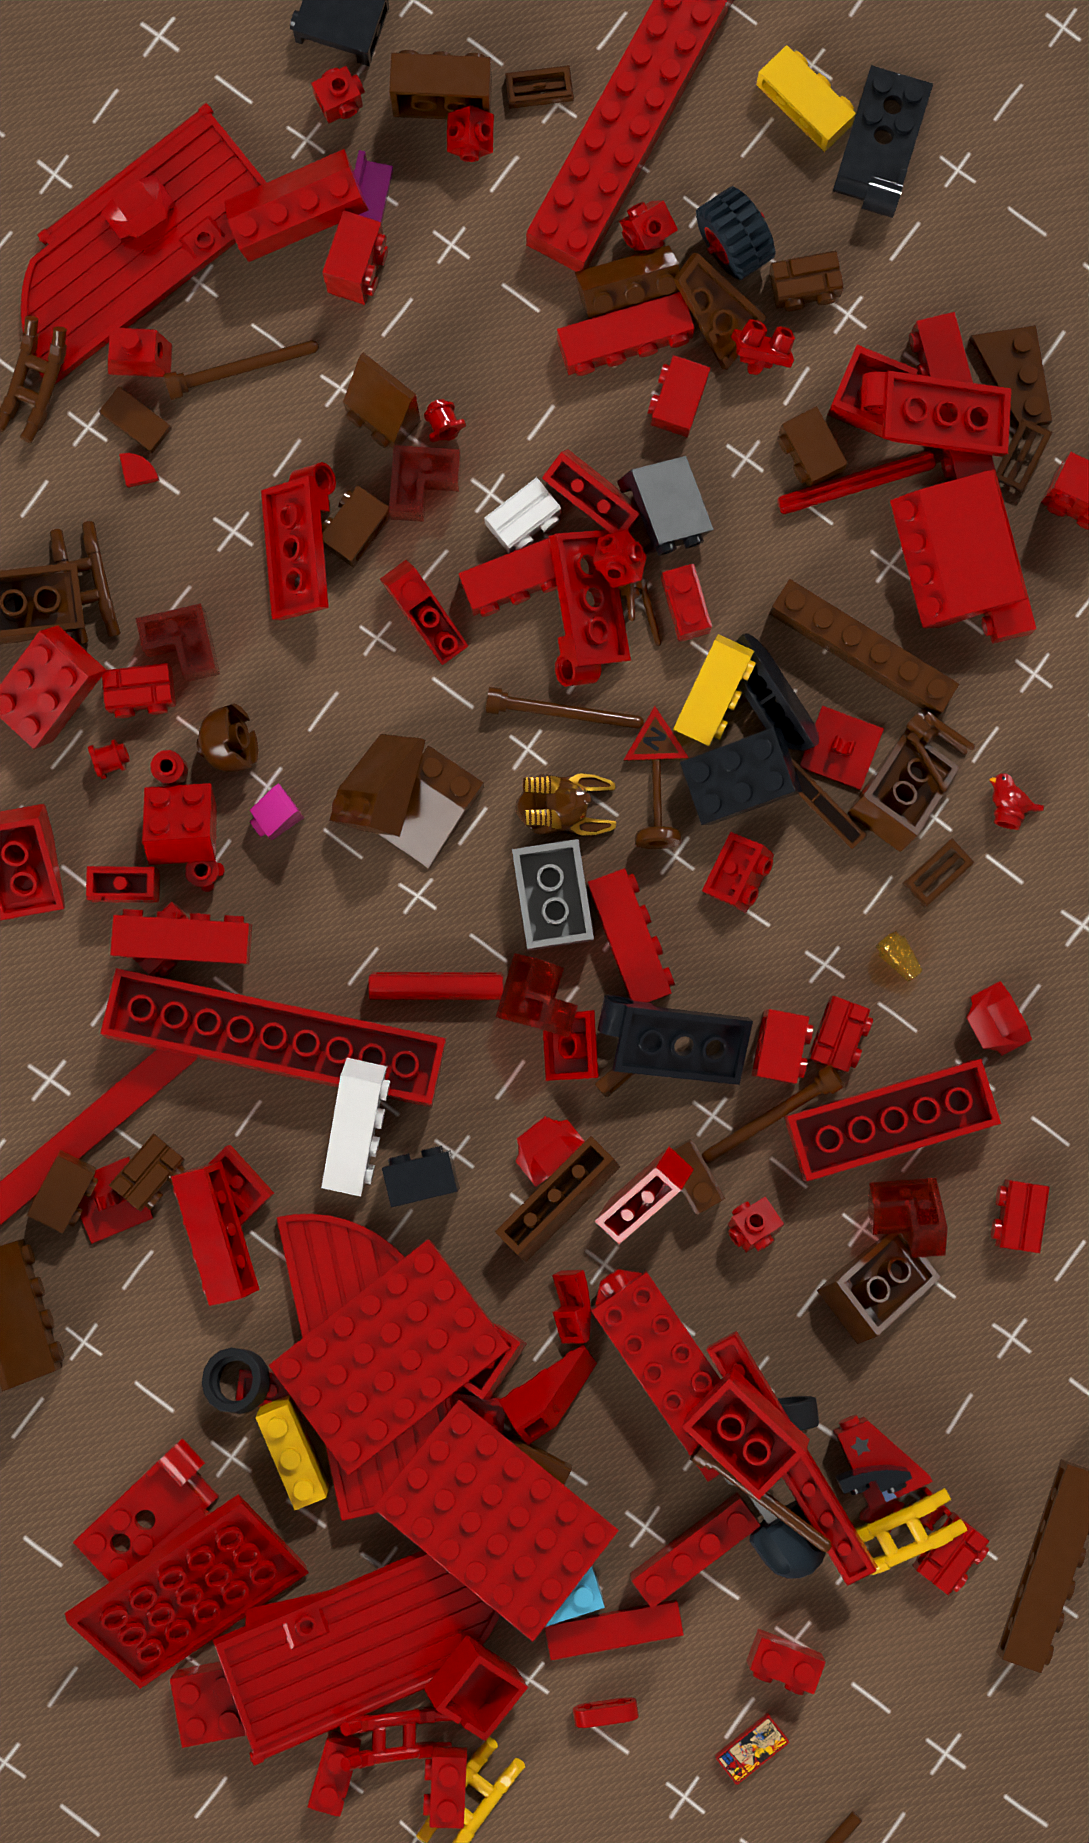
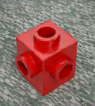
(338, 94)
(470, 133)
(647, 225)
(619, 558)
(754, 1225)

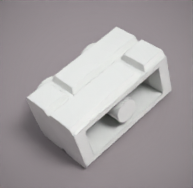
(523, 516)

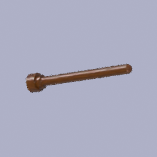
(179, 383)
(500, 701)
(825, 1082)
(704, 1458)

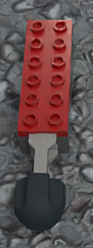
(676, 1380)

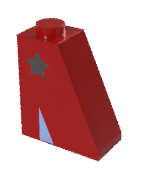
(868, 1446)

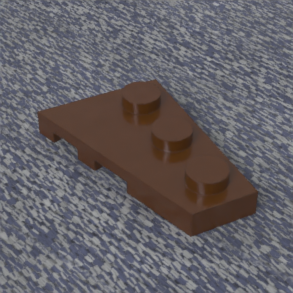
(715, 306)
(1016, 363)

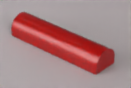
(435, 985)

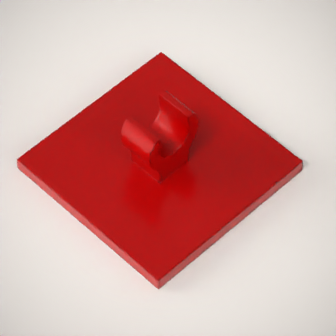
(843, 748)
(106, 1210)

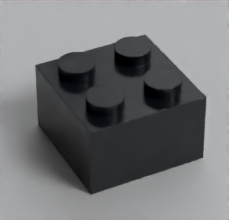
(421, 1177)

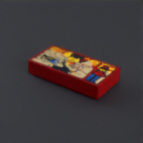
(752, 1748)

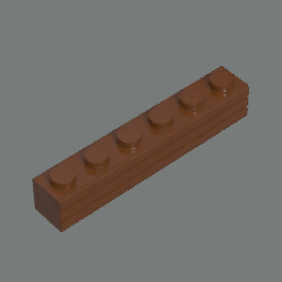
(828, 809)

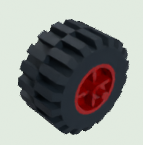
(735, 233)

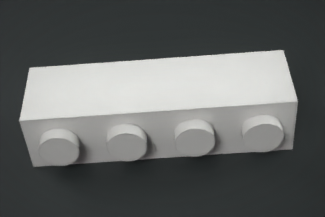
(354, 1126)

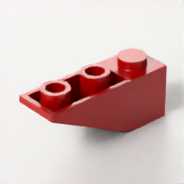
(424, 611)
(546, 1397)

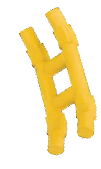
(910, 1516)
(492, 1793)

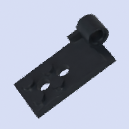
(878, 170)
(650, 1034)

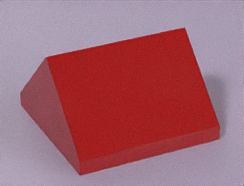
(575, 1055)

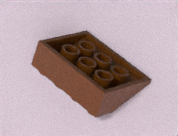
(25, 1324)

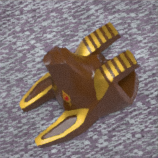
(561, 804)

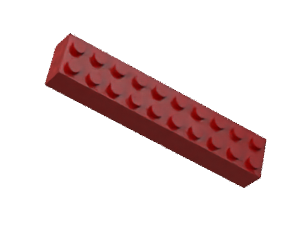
(623, 129)
(267, 1035)

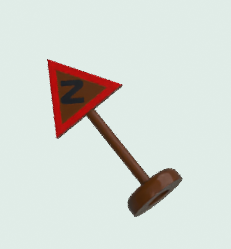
(656, 743)

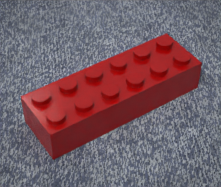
(892, 1119)

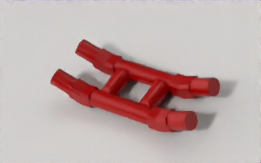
(378, 1725)

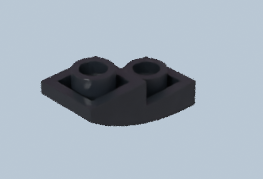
(885, 1477)

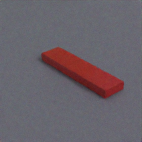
(614, 1630)

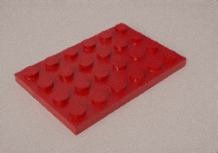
(389, 1357)
(496, 1519)
(187, 1592)

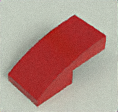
(574, 1315)

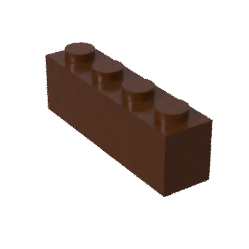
(558, 1199)

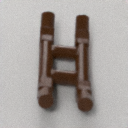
(49, 368)
(94, 563)

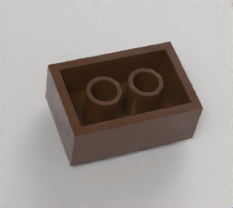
(438, 83)

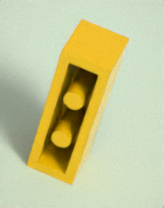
(806, 97)
(715, 690)
(292, 1452)

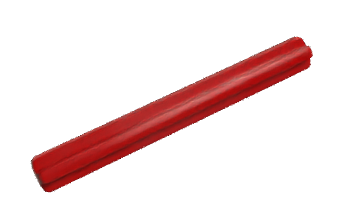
(856, 482)

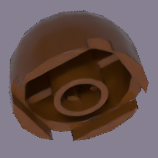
(226, 739)

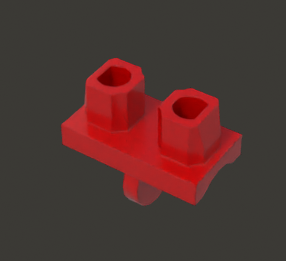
(763, 351)

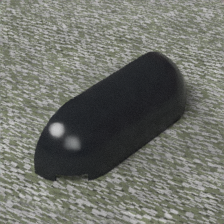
(775, 699)

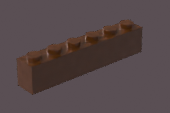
(863, 648)
(1049, 1571)

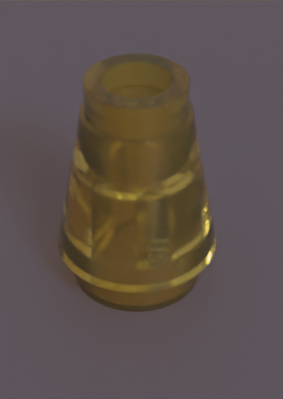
(899, 955)

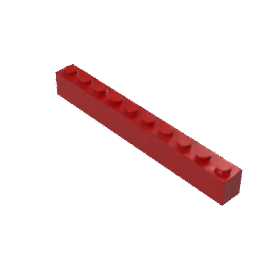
(944, 356)

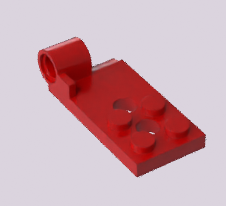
(912, 411)
(293, 515)
(591, 633)
(169, 1490)

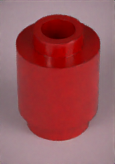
(176, 775)

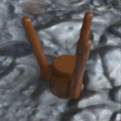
(631, 592)
(926, 727)

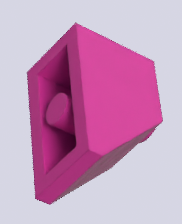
(274, 813)

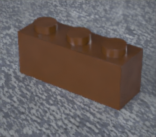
(627, 281)

